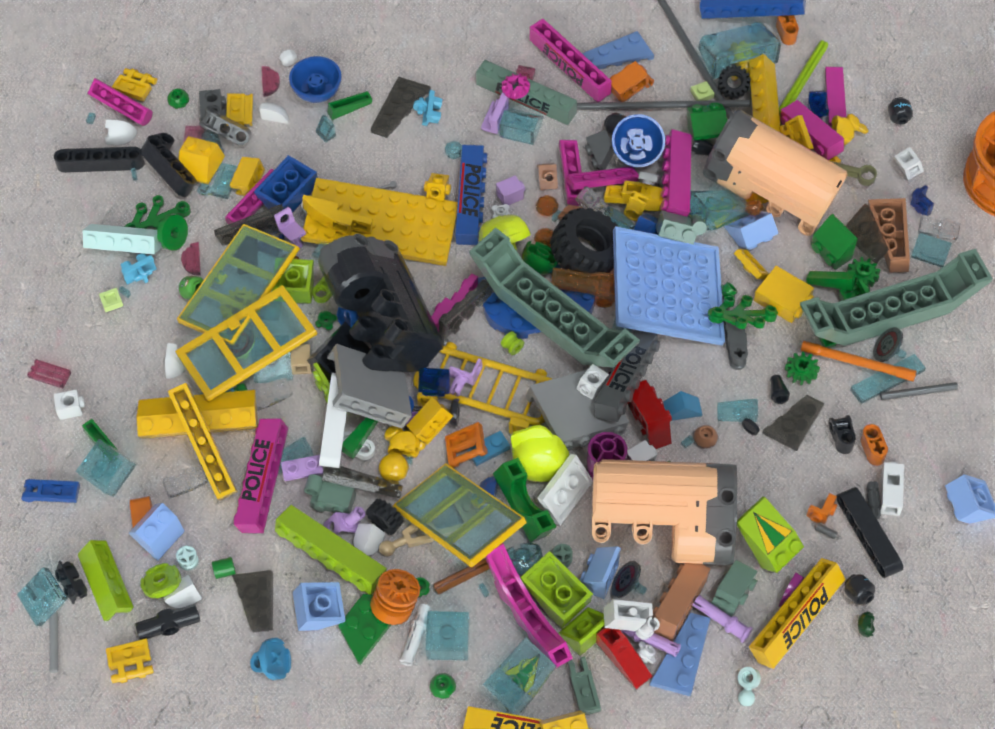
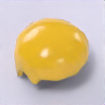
(393, 467)

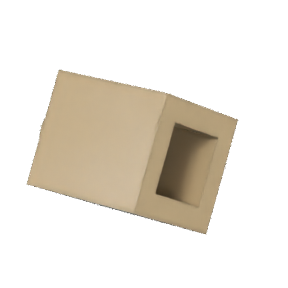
(299, 359)

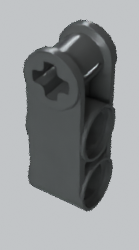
(216, 122)
(736, 345)

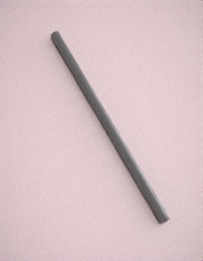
(693, 53)
(658, 104)

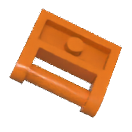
(462, 440)

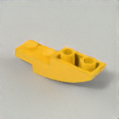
(621, 194)
(329, 215)

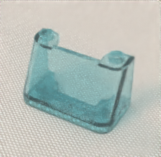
(738, 45)

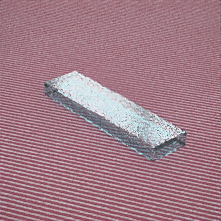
(883, 382)

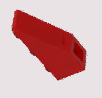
(623, 656)

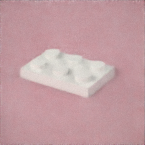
(565, 489)

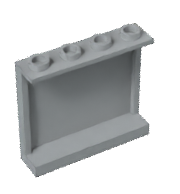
(368, 391)
(570, 412)

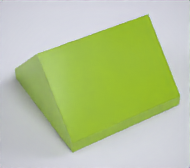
(582, 631)

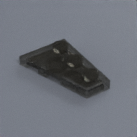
(868, 233)
(796, 423)

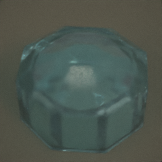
(453, 150)

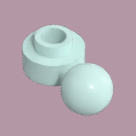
(746, 696)

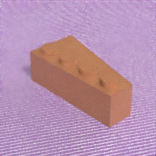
(892, 222)
(679, 600)

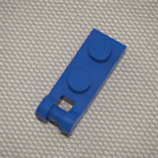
(51, 491)

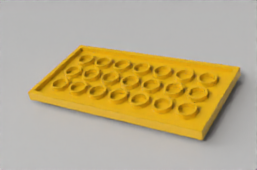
(415, 224)

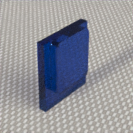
(434, 381)

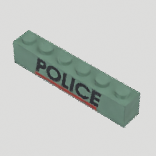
(539, 98)

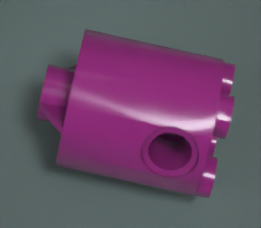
(605, 446)

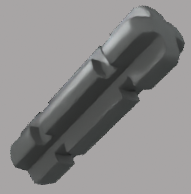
(873, 498)

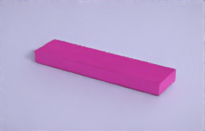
(835, 92)
(602, 177)

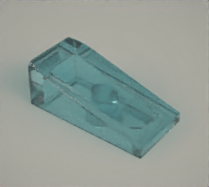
(738, 410)
(296, 450)

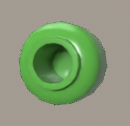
(189, 285)

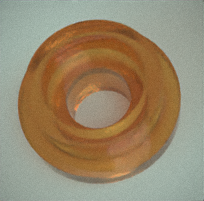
(754, 207)

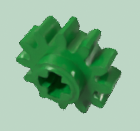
(865, 271)
(802, 368)

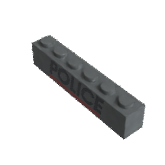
(626, 378)

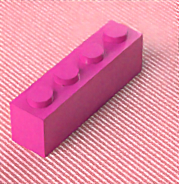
(823, 138)

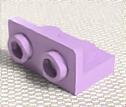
(495, 114)
(301, 468)

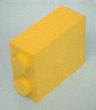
(784, 293)

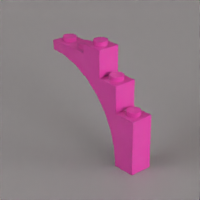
(524, 608)

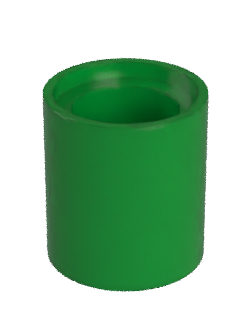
(223, 567)

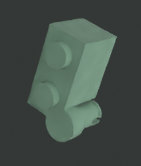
(680, 227)
(734, 588)

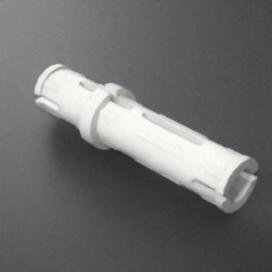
(418, 627)

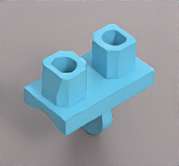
(426, 107)
(139, 270)

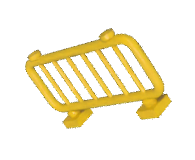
(517, 420)

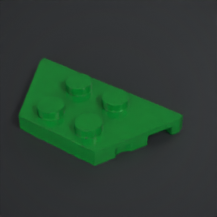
(362, 628)

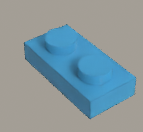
(495, 444)

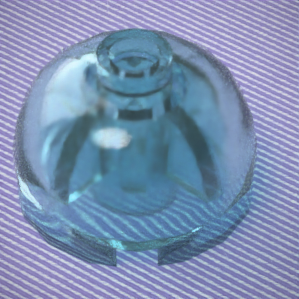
(525, 557)

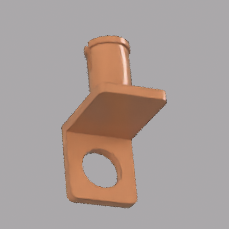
(547, 176)

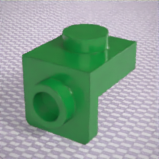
(859, 289)

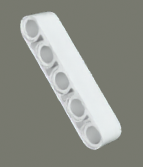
(333, 430)

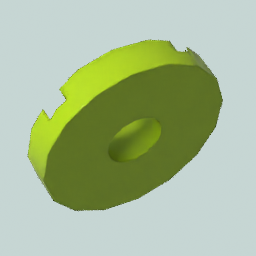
(169, 584)

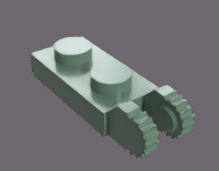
(584, 688)

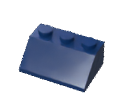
(287, 184)

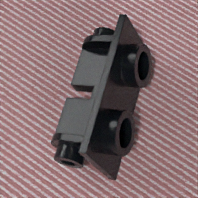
(66, 574)

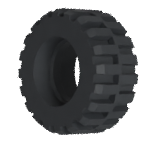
(572, 253)

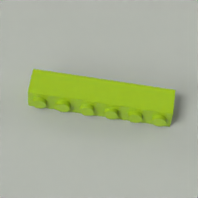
(329, 549)

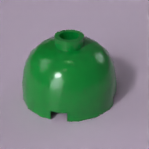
(539, 257)

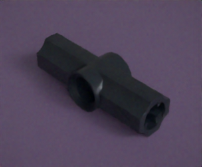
(167, 622)

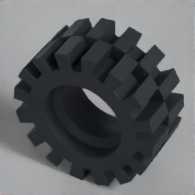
(733, 92)
(384, 516)

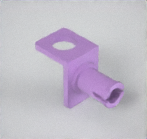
(290, 228)
(462, 377)
(345, 521)

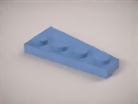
(622, 50)
(679, 672)

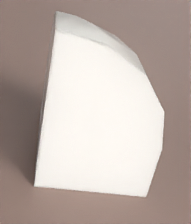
(273, 113)
(119, 132)
(173, 364)
(368, 538)
(184, 595)

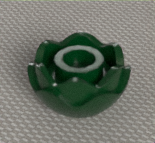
(865, 624)

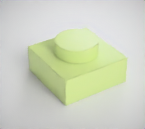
(702, 91)
(111, 300)

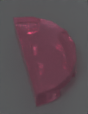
(270, 81)
(191, 259)

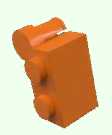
(630, 81)

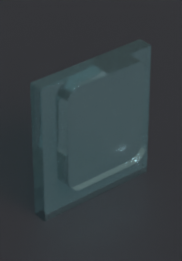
(931, 250)

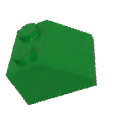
(706, 120)
(834, 242)

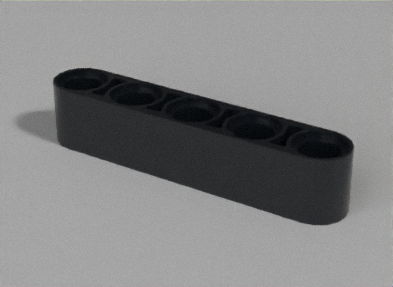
(98, 159)
(869, 532)

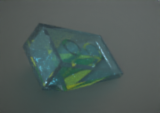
(717, 207)
(520, 676)

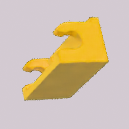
(247, 175)
(429, 420)

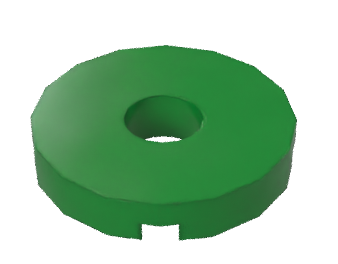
(180, 227)

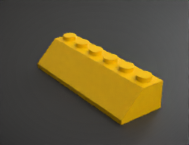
(224, 413)

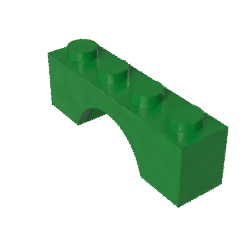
(512, 481)

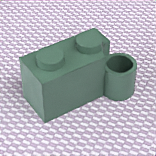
(329, 496)

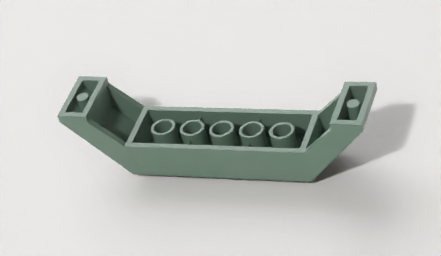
(900, 303)
(548, 306)

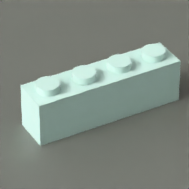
(121, 239)

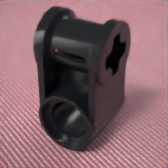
(842, 431)

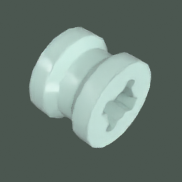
(185, 553)

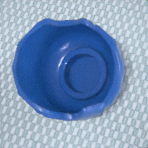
(347, 316)

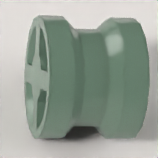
(563, 551)

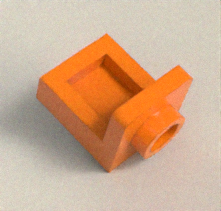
(821, 515)

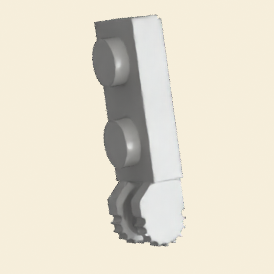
(651, 179)

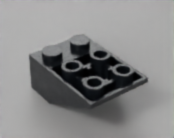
(342, 337)

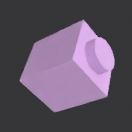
(510, 190)

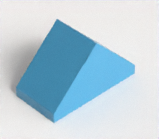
(683, 406)

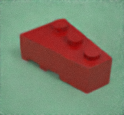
(652, 415)

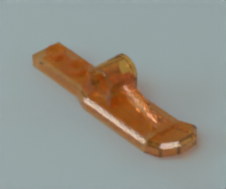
(597, 284)

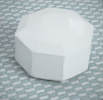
(288, 58)

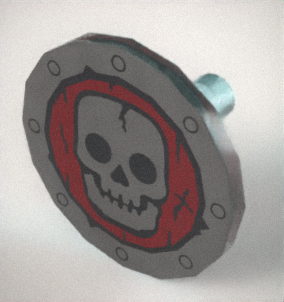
(889, 345)
(627, 579)

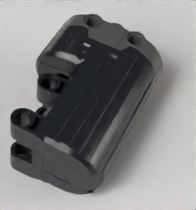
(392, 315)

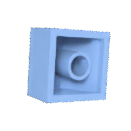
(752, 230)
(970, 499)
(157, 530)
(601, 570)
(318, 605)

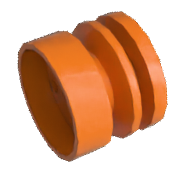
(395, 596)

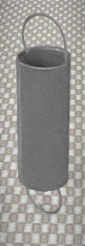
(825, 530)

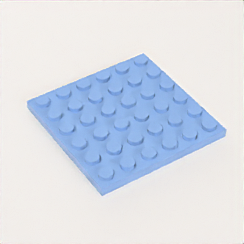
(666, 286)

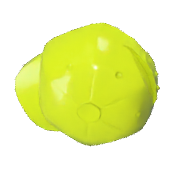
(509, 224)
(539, 452)

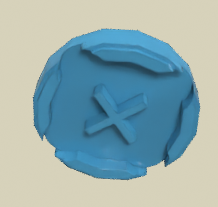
(273, 659)

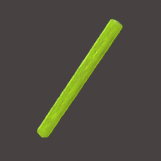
(804, 75)

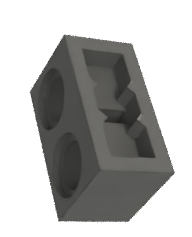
(213, 100)

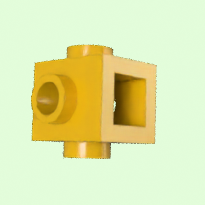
(437, 187)

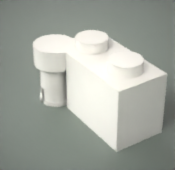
(631, 617)

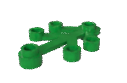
(153, 219)
(743, 316)

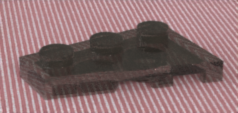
(257, 598)

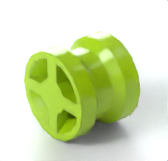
(512, 343)

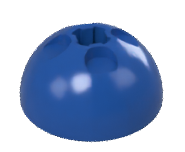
(315, 79)
(644, 133)

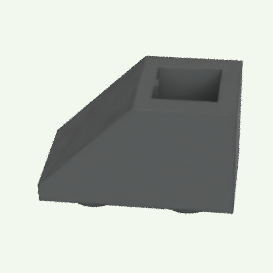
(600, 148)

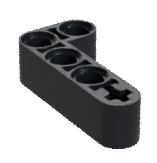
(158, 155)

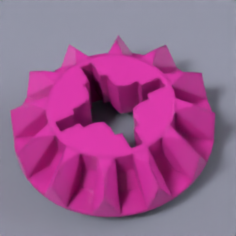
(518, 92)

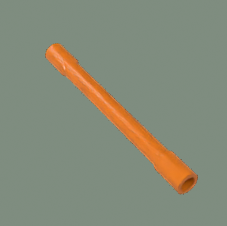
(898, 371)

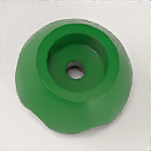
(178, 98)
(448, 688)

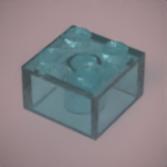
(106, 468)
(447, 635)

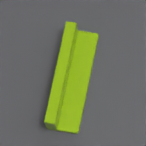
(104, 579)

